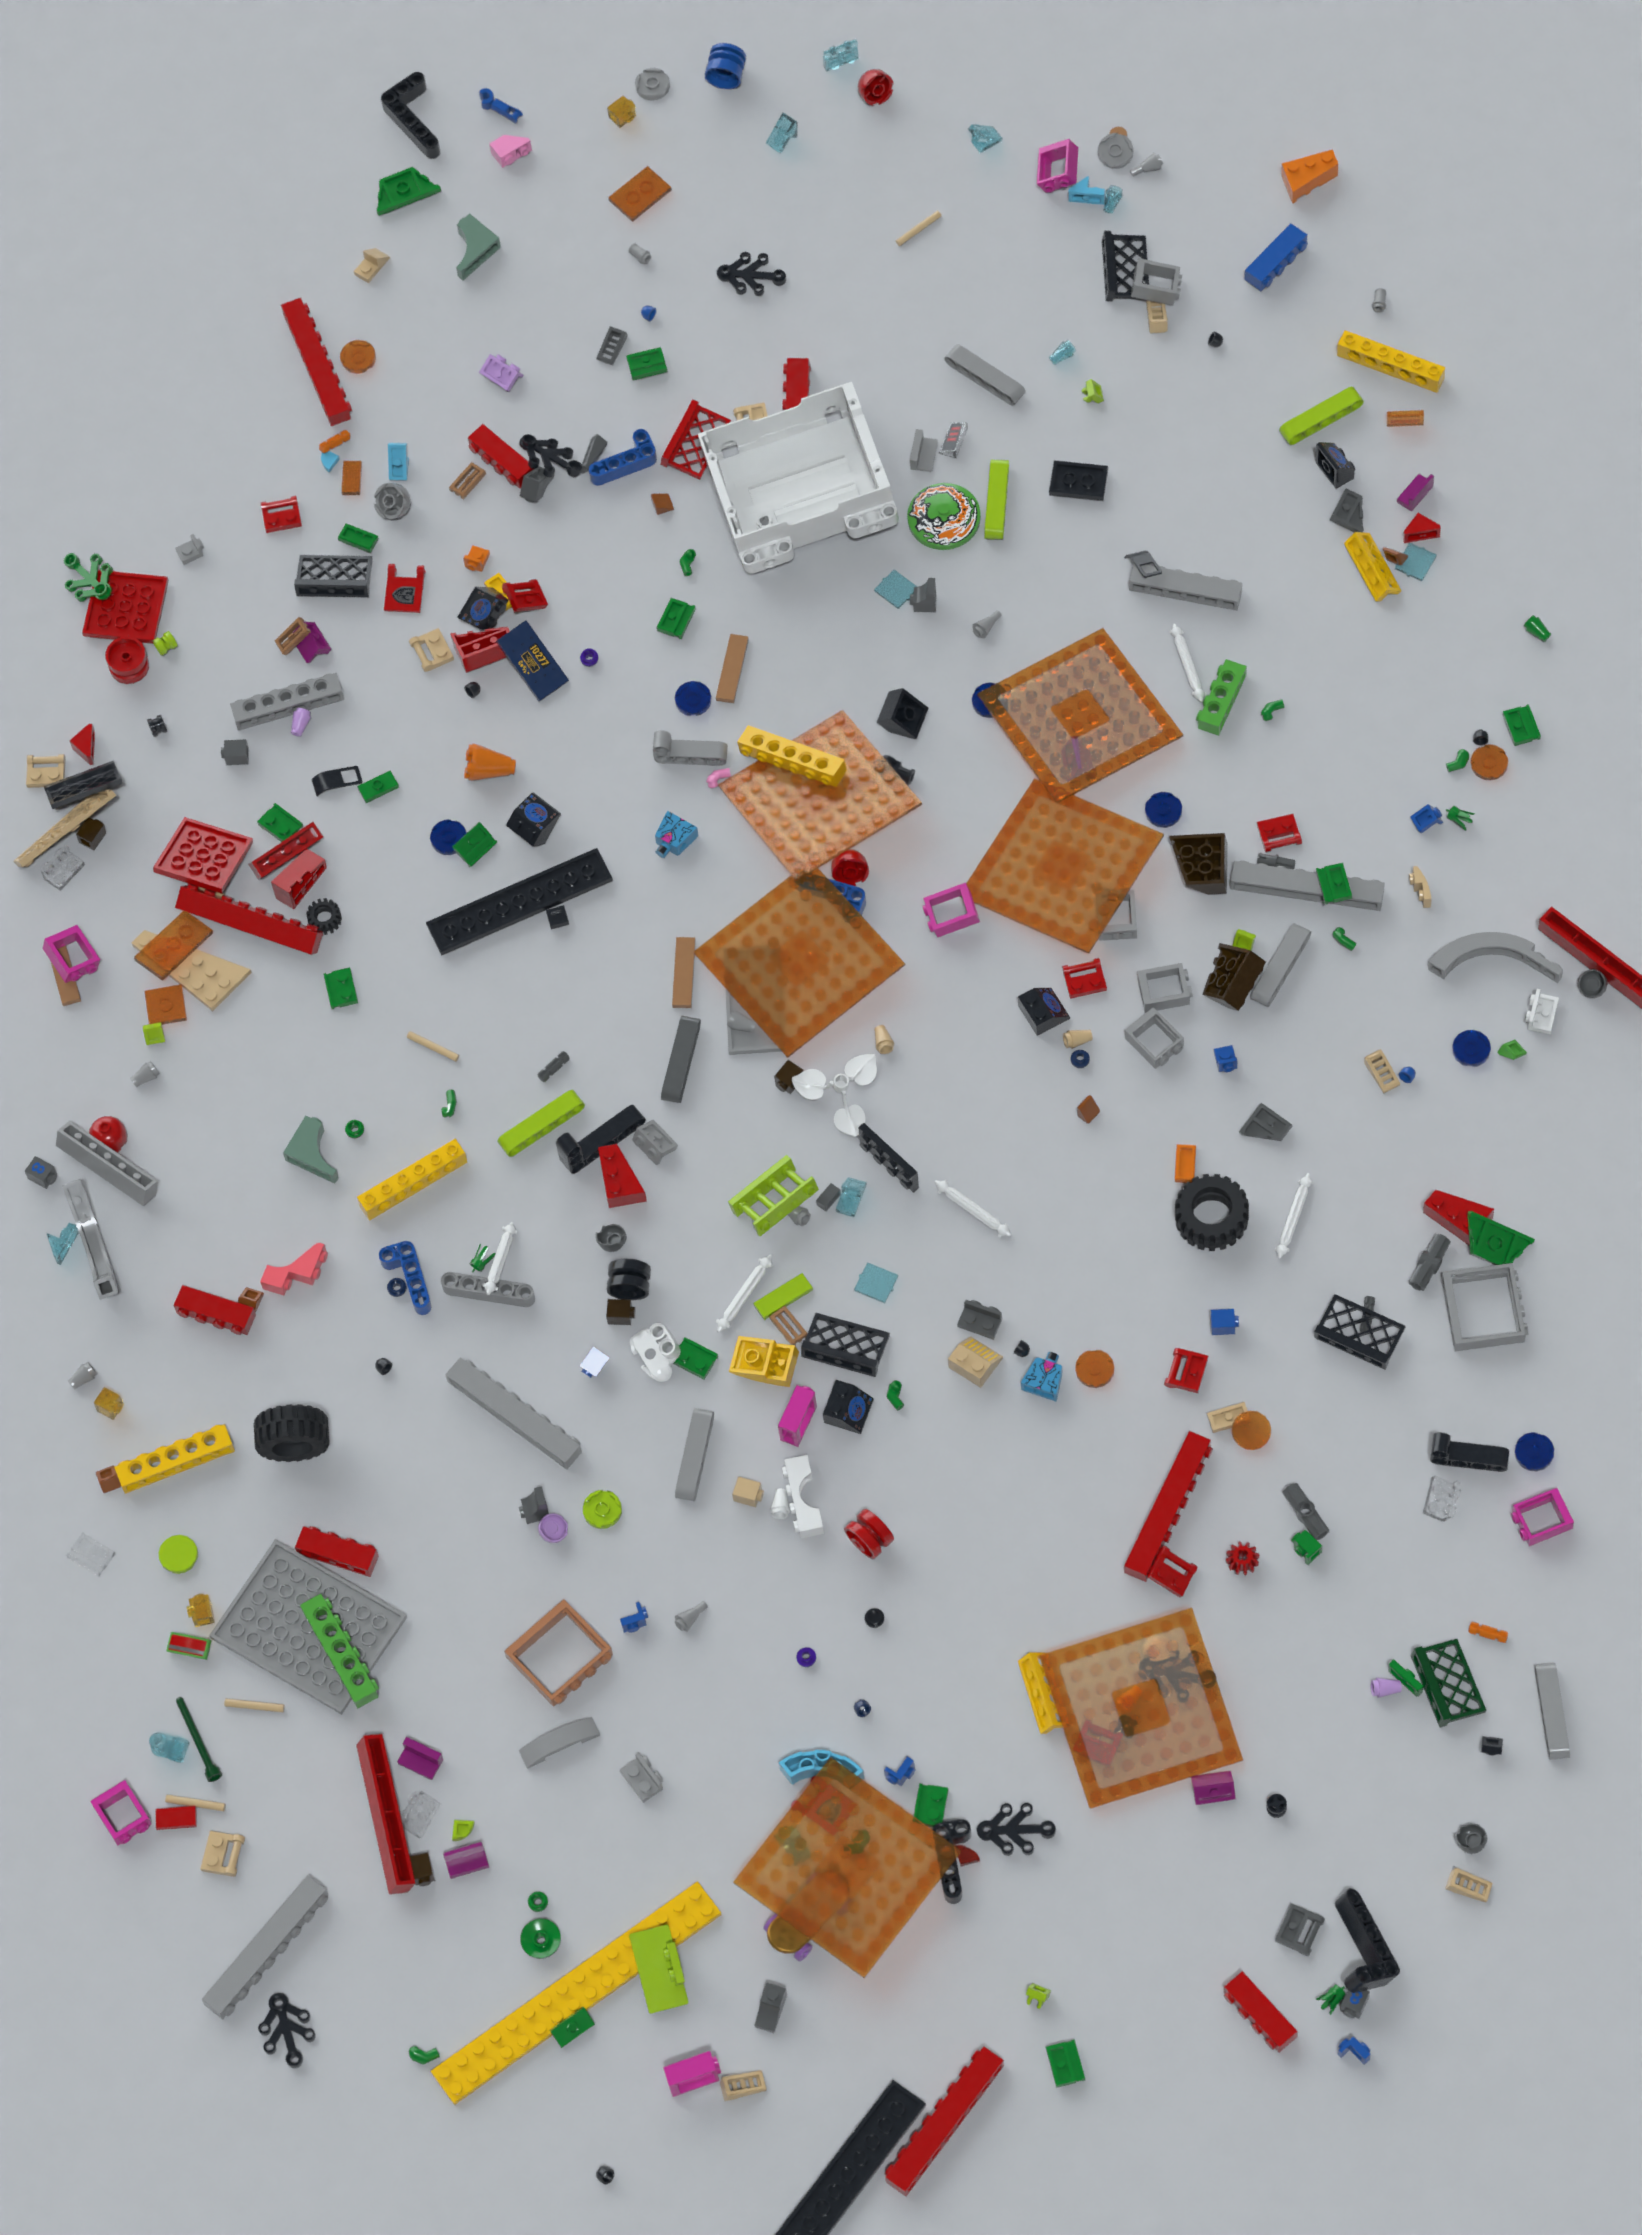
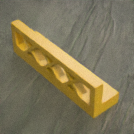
(1371, 567)
(1039, 1692)

